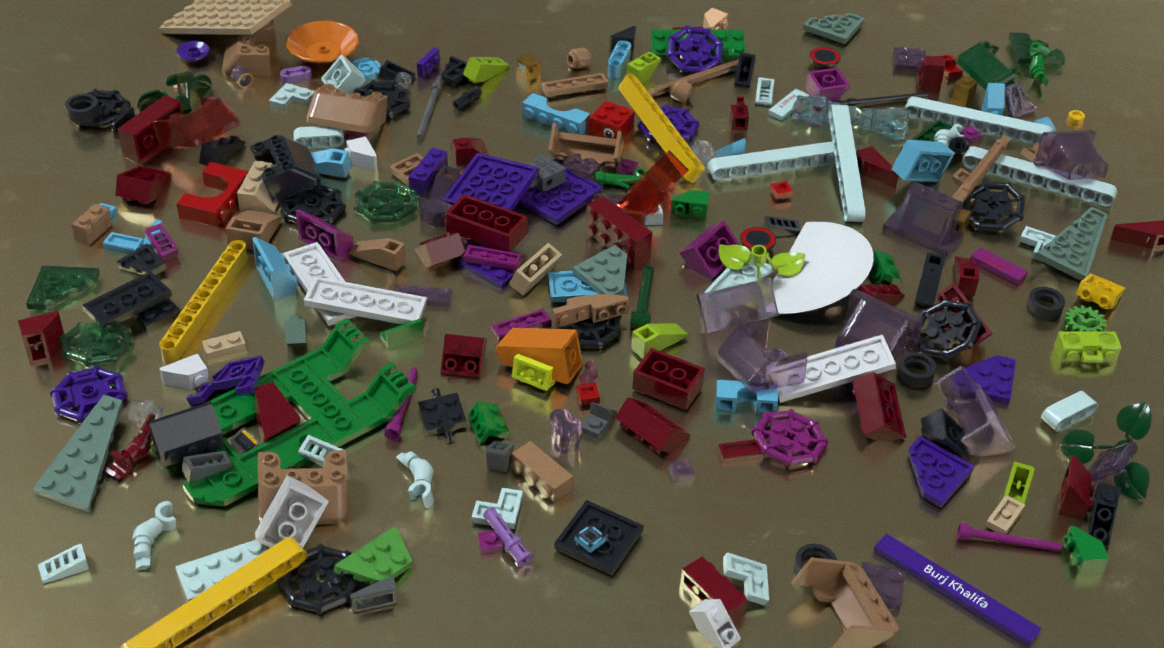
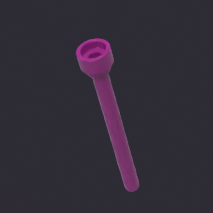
(393, 429)
(967, 532)

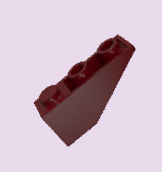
(875, 166)
(1143, 234)
(966, 275)
(885, 293)

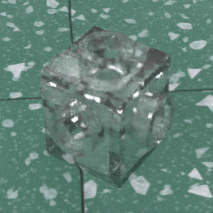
(140, 409)

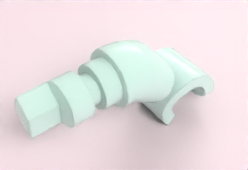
(946, 136)
(423, 476)
(149, 530)

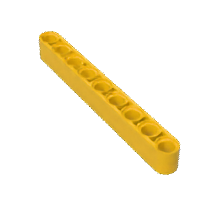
(660, 125)
(203, 302)
(221, 597)

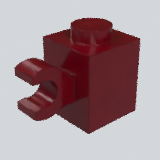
(739, 115)

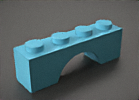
(571, 121)

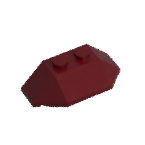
(954, 294)

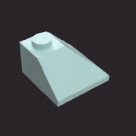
(344, 75)

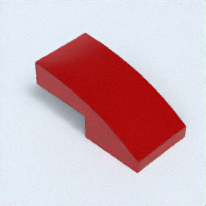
(951, 69)

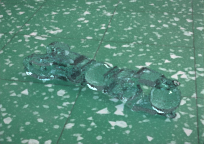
(870, 119)

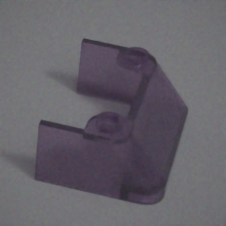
(756, 367)
(977, 413)

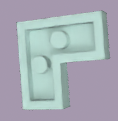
(291, 93)
(1036, 238)
(507, 507)
(752, 573)

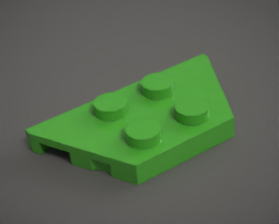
(378, 559)

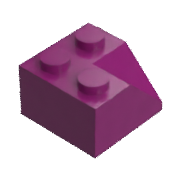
(827, 83)

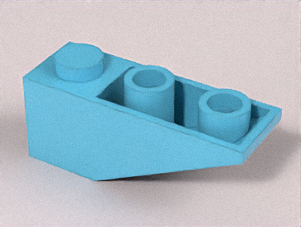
(332, 162)

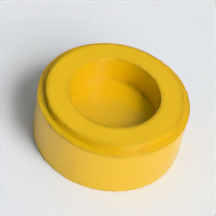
(1076, 117)

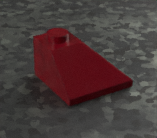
(466, 148)

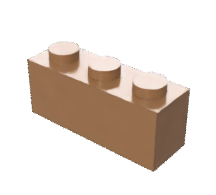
(541, 472)

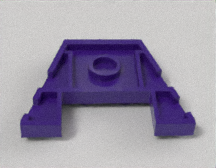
(239, 373)

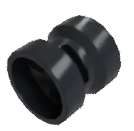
(962, 144)

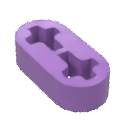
(295, 74)

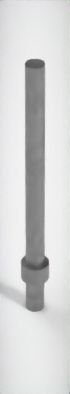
(436, 89)

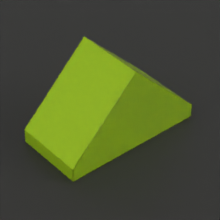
(1019, 481)

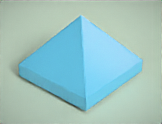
(1046, 121)

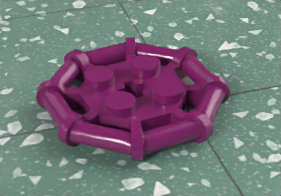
(794, 450)

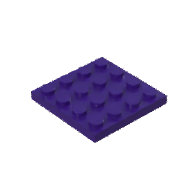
(493, 181)
(561, 200)

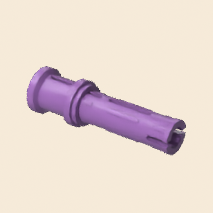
(512, 543)

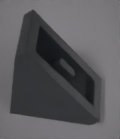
(625, 35)
(745, 69)

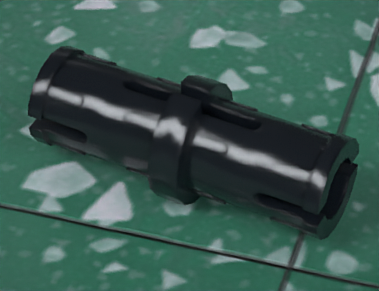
(467, 98)

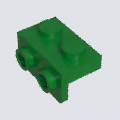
(884, 269)
(487, 421)

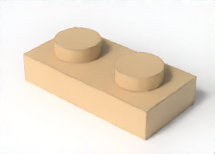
(224, 345)
(1005, 515)

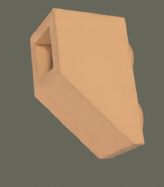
(715, 20)

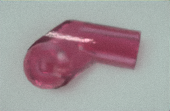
(590, 374)

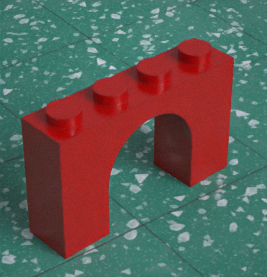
(213, 209)

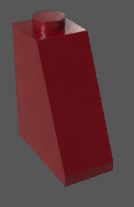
(273, 412)

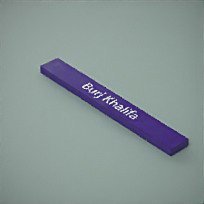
(957, 590)

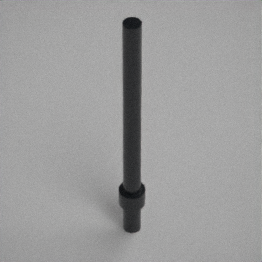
(886, 99)

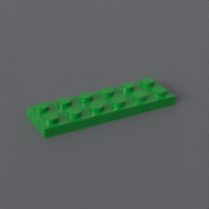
(732, 39)

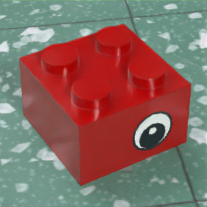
(610, 119)

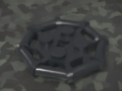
(386, 89)
(107, 108)
(999, 199)
(315, 203)
(955, 322)
(594, 330)
(319, 590)

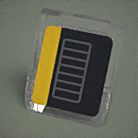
(244, 441)

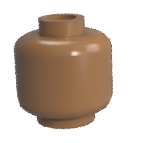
(579, 58)
(681, 91)

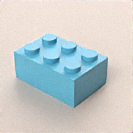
(922, 161)

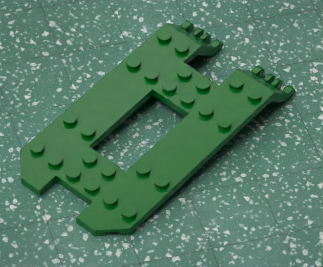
(309, 388)

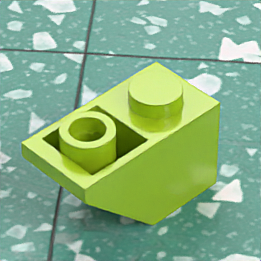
(644, 66)

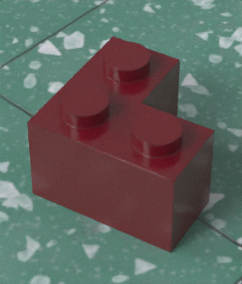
(931, 74)

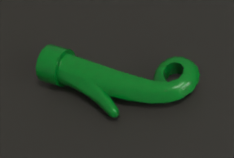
(617, 179)

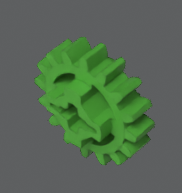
(1084, 320)

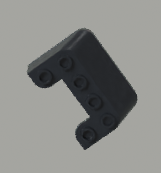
(293, 169)

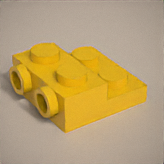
(1100, 291)

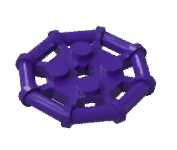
(694, 42)
(678, 121)
(86, 381)

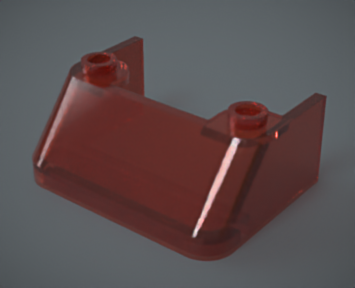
(198, 126)
(653, 186)

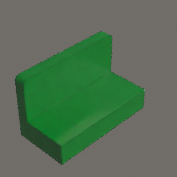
(402, 334)

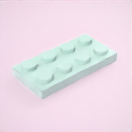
(206, 571)

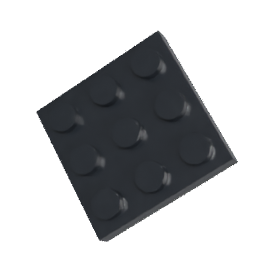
(619, 532)

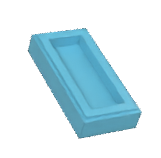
(122, 243)

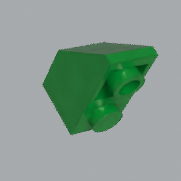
(691, 203)
(1086, 551)

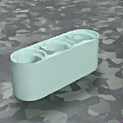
(319, 137)
(1069, 411)

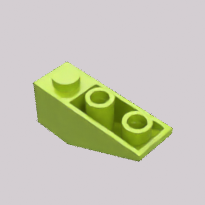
(656, 336)

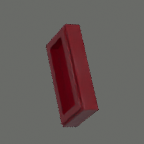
(739, 451)

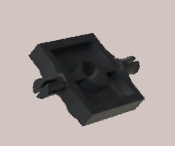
(442, 414)

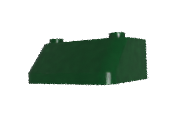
(986, 68)

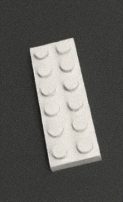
(311, 262)
(364, 301)
(841, 367)

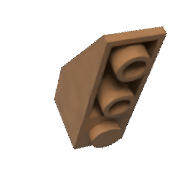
(382, 252)

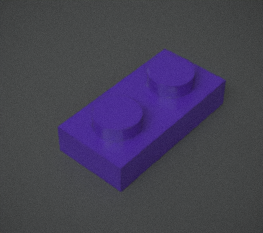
(428, 62)

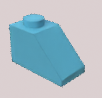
(994, 98)

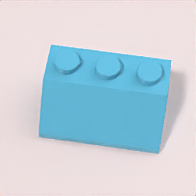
(274, 270)

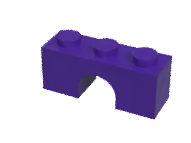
(422, 176)

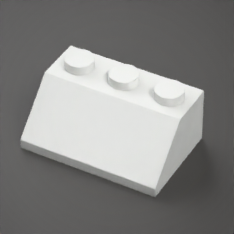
(291, 514)

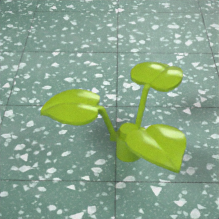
(735, 256)

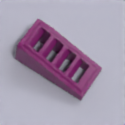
(166, 254)

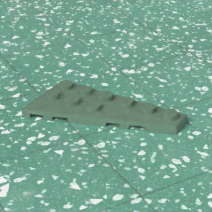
(1076, 245)
(81, 462)

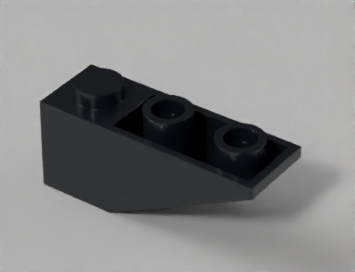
(220, 150)
(930, 279)
(1103, 512)

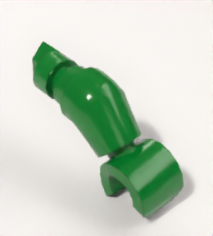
(1037, 64)

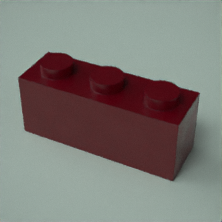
(707, 583)

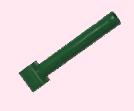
(641, 316)

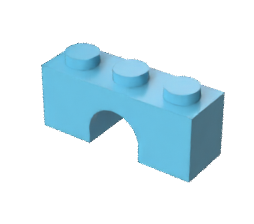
(731, 393)

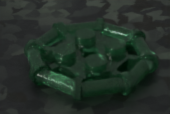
(386, 212)
(96, 342)

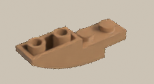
(595, 307)

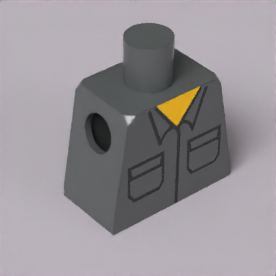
(550, 174)

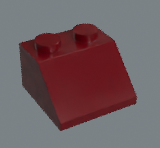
(1076, 491)

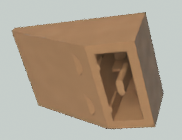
(251, 225)

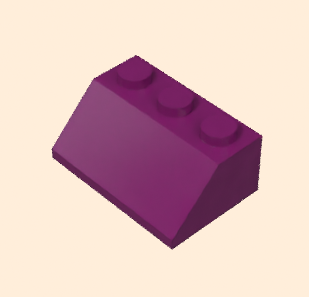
(330, 238)
(703, 252)

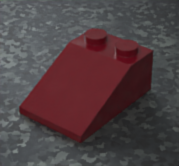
(141, 184)

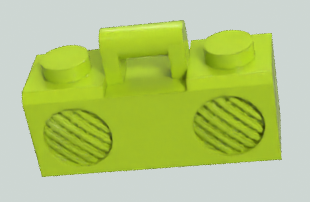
(1087, 347)

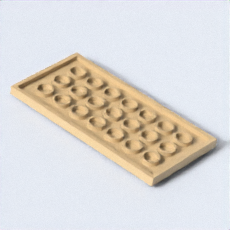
(224, 17)

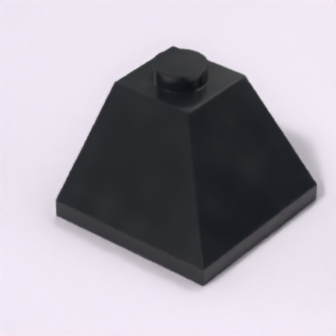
(945, 433)

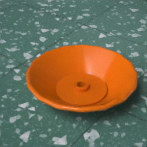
(322, 42)

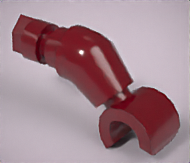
(132, 452)

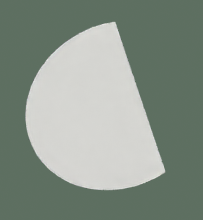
(833, 266)

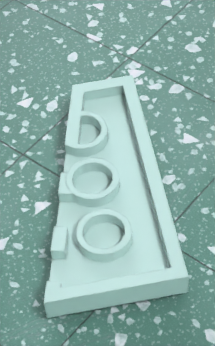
(736, 277)

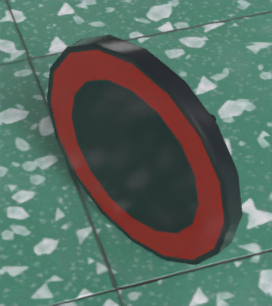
(825, 56)
(758, 236)

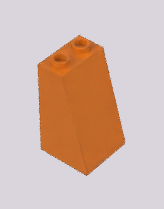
(549, 346)

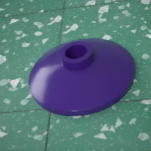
(193, 50)

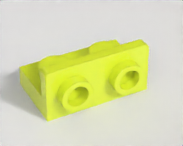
(532, 372)

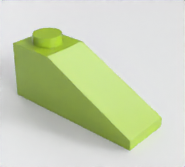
(483, 68)

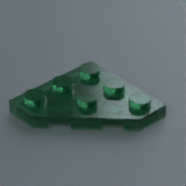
(1021, 47)
(60, 284)

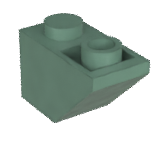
(295, 330)

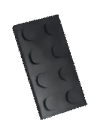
(127, 300)

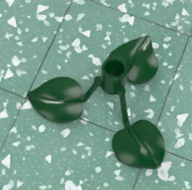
(191, 82)
(1134, 421)

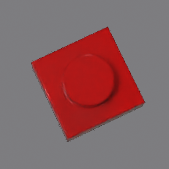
(781, 189)
(587, 394)

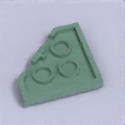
(835, 27)
(604, 271)

